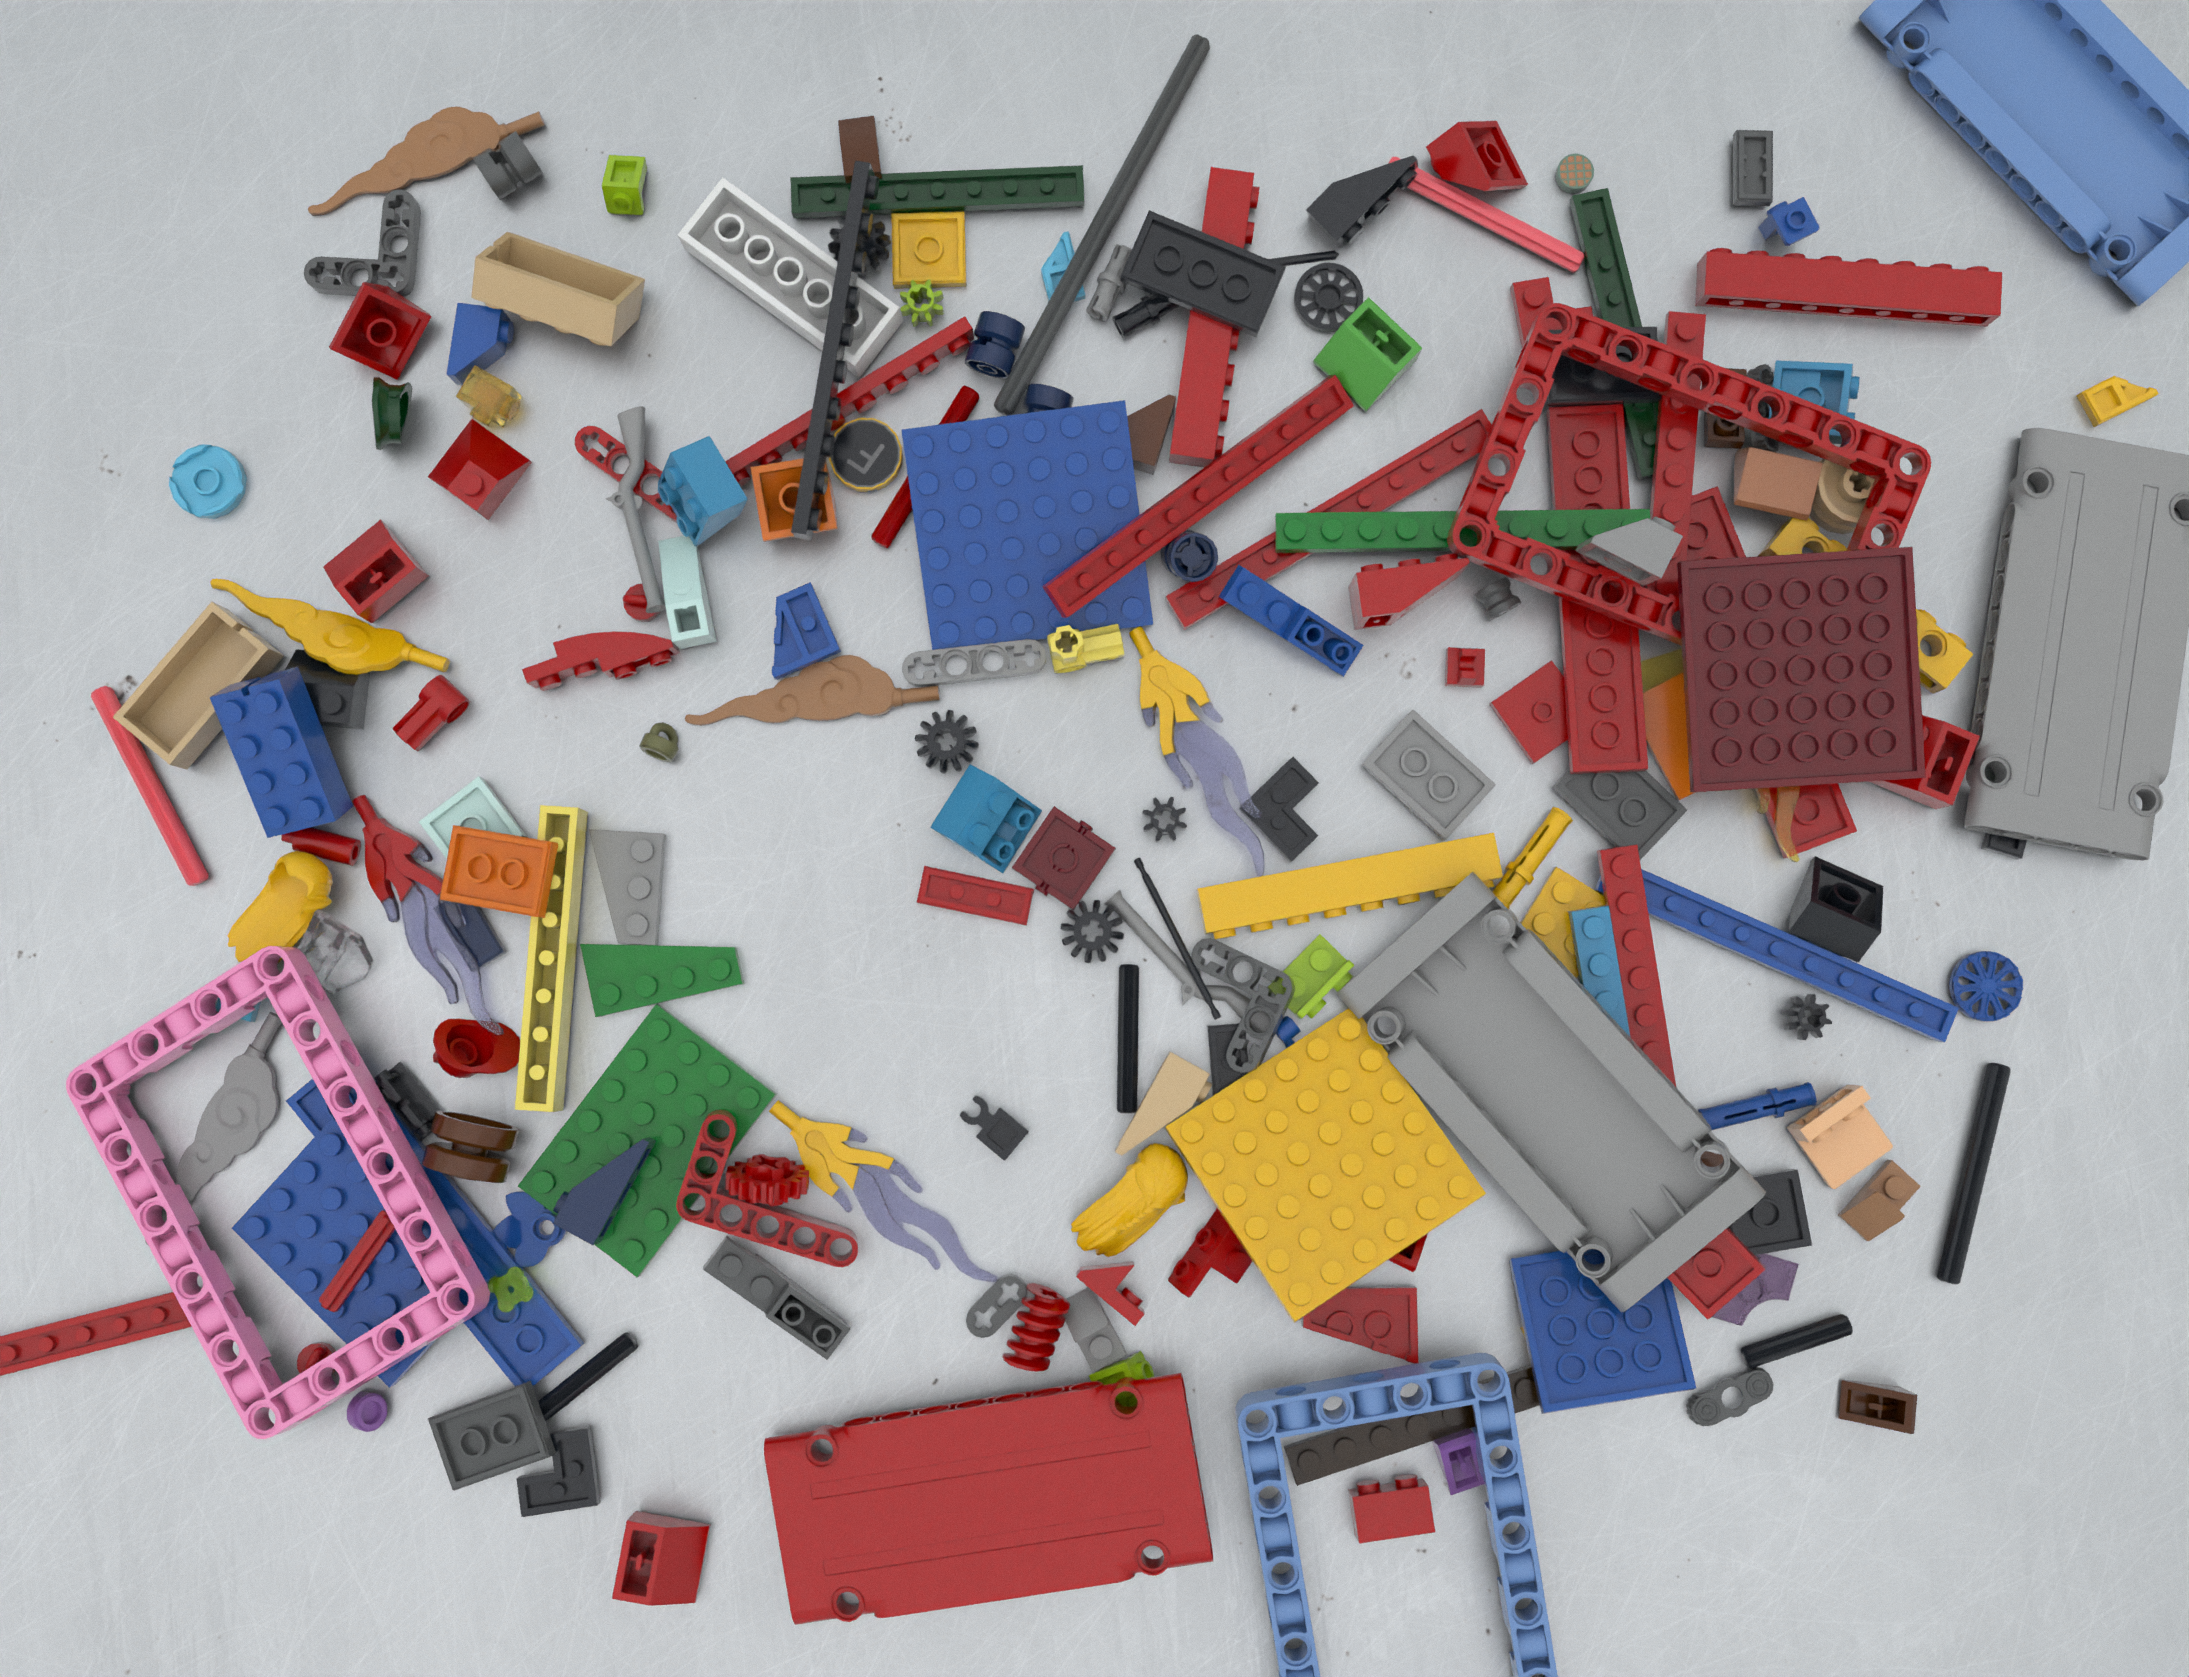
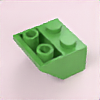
(1368, 354)

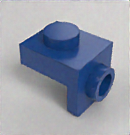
(1790, 221)

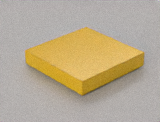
(929, 248)

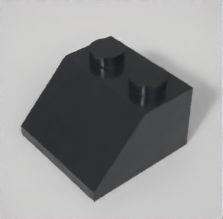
(336, 696)
(1837, 910)

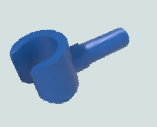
(1287, 1030)

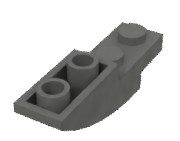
(777, 1297)

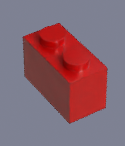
(1391, 1509)

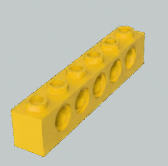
(1948, 649)

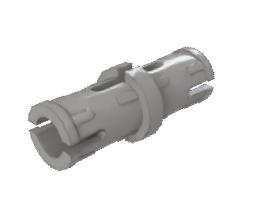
(1109, 284)

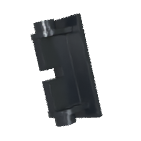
(407, 1099)

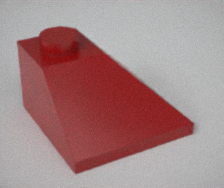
(1476, 157)
(479, 469)

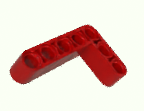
(747, 1226)

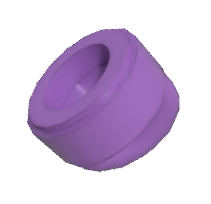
(366, 1411)

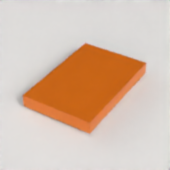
(1668, 733)
(499, 871)

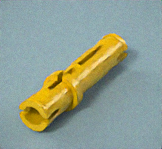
(1521, 870)

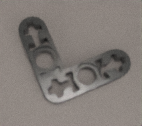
(388, 261)
(1260, 1000)

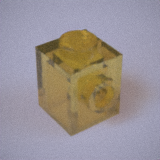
(489, 398)

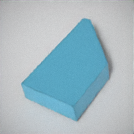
(1057, 264)

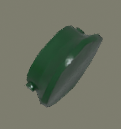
(390, 411)

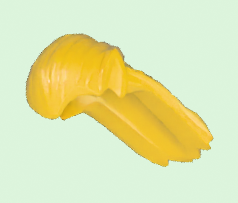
(284, 906)
(1134, 1203)

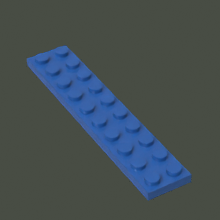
(521, 1342)

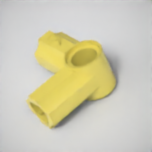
(1075, 649)

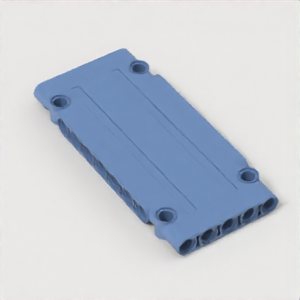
(2064, 116)

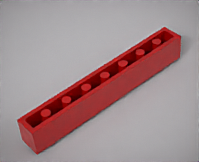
(1848, 288)
(1209, 341)

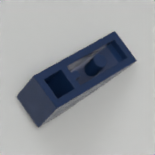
(596, 1200)

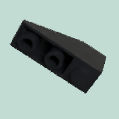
(1352, 200)

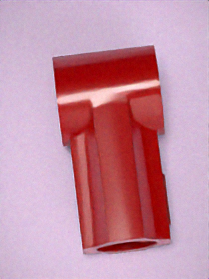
(438, 705)

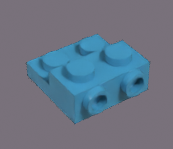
(1820, 383)

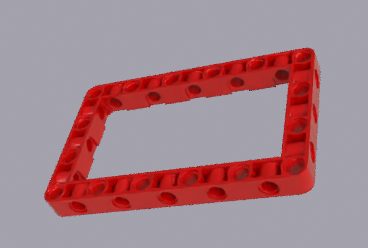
(1664, 372)

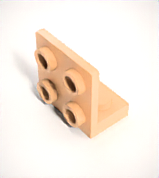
(1840, 1135)

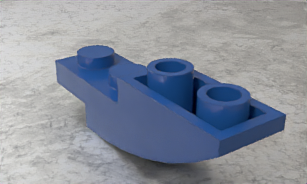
(1290, 620)

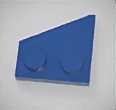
(801, 632)

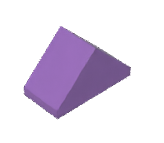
(1459, 1460)

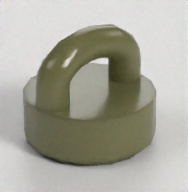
(658, 746)

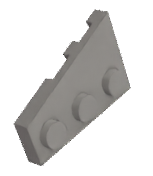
(632, 882)

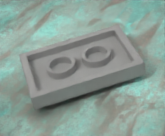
(1428, 775)

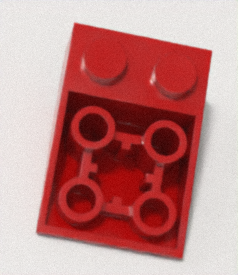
(1388, 594)
(1946, 761)

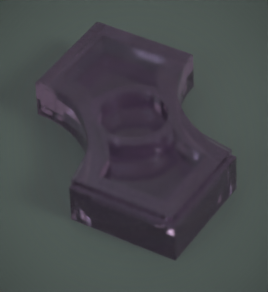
(1771, 1284)

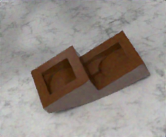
(859, 143)

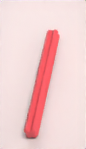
(1495, 220)
(150, 789)

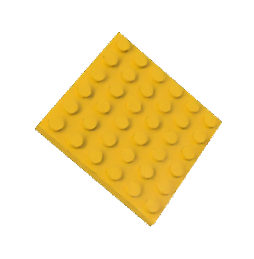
(1324, 1163)

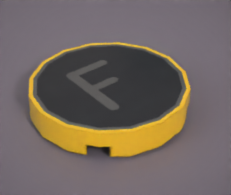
(866, 454)

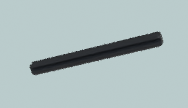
(1973, 1173)

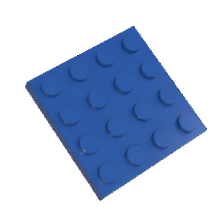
(1588, 1349)

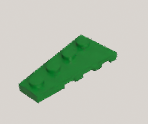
(653, 974)

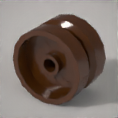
(469, 1153)

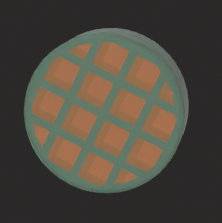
(1574, 173)

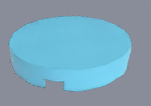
(208, 481)

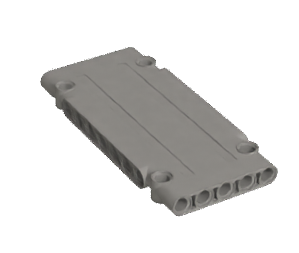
(2083, 646)
(1550, 1094)

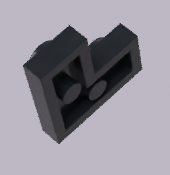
(1276, 803)
(570, 1484)

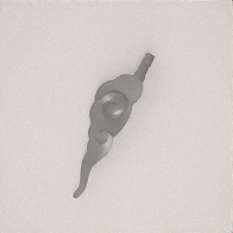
(233, 1115)

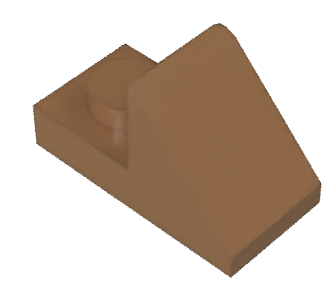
(1880, 1201)

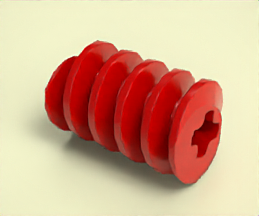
(1039, 1331)

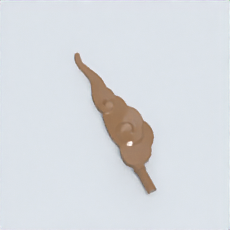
(429, 152)
(822, 694)

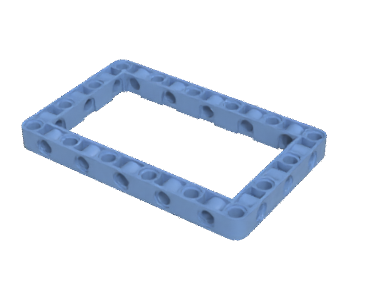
(1375, 1398)

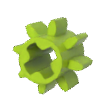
(917, 294)

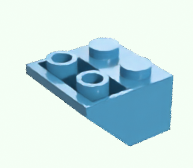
(700, 490)
(986, 818)

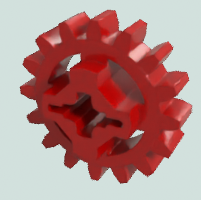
(767, 1180)

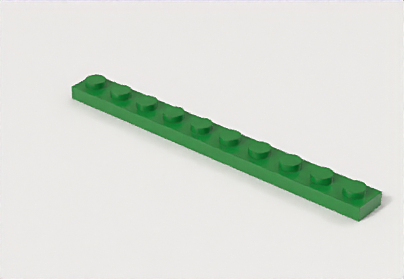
(1429, 529)

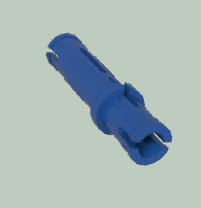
(1773, 1103)

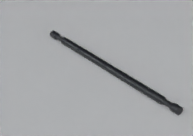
(1177, 938)

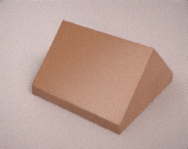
(1775, 482)

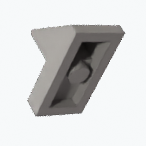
(1093, 1330)

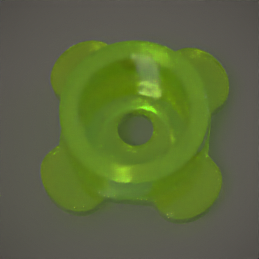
(522, 1290)

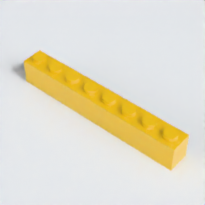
(1347, 884)

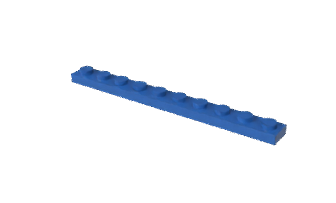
(1796, 958)

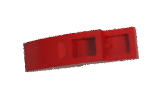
(614, 651)

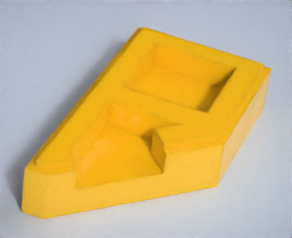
(2112, 399)

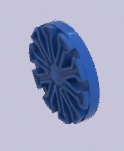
(1986, 986)

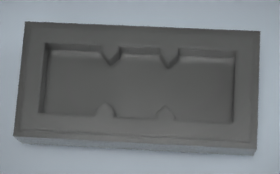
(1752, 168)

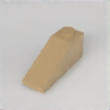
(1168, 1097)

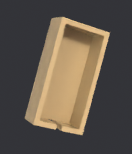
(557, 289)
(173, 703)

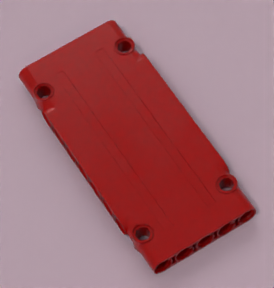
(988, 1499)

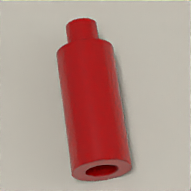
(324, 845)

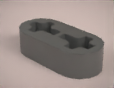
(990, 1299)

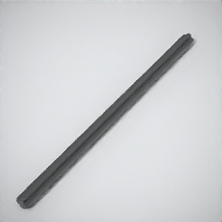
(1101, 225)

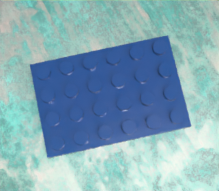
(314, 1222)

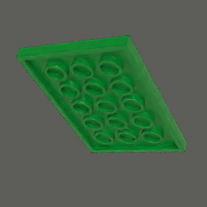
(658, 1090)

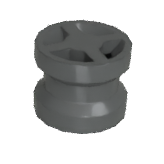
(1497, 598)

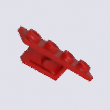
(1215, 1248)

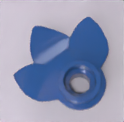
(525, 1231)

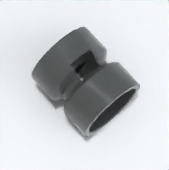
(507, 165)

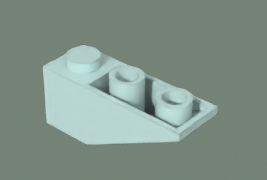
(685, 593)

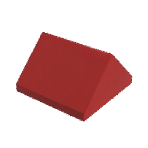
(380, 329)

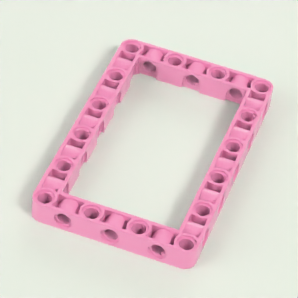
(179, 1242)

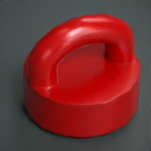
(636, 603)
(313, 1354)

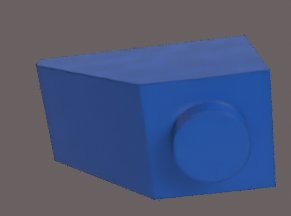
(477, 339)

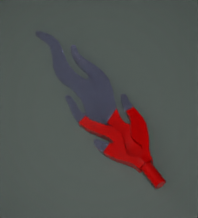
(419, 891)

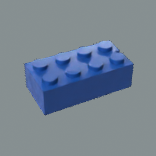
(282, 752)

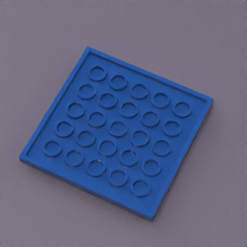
(1012, 508)

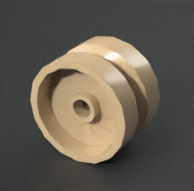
(1839, 498)

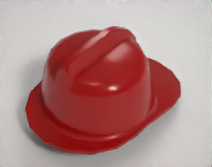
(469, 1048)

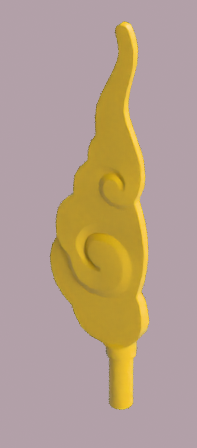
(334, 637)

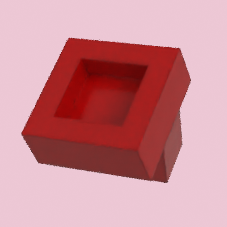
(1465, 667)

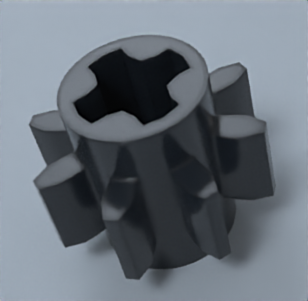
(1159, 808)
(1816, 1020)

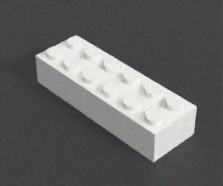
(783, 272)

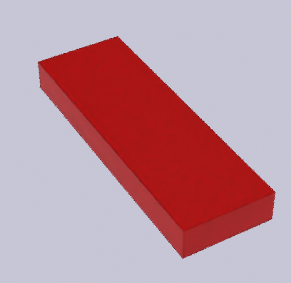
(975, 895)

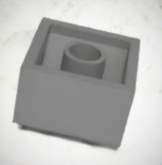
(1635, 550)

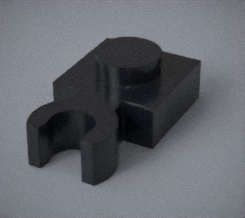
(999, 1131)

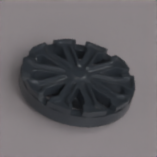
(1327, 296)

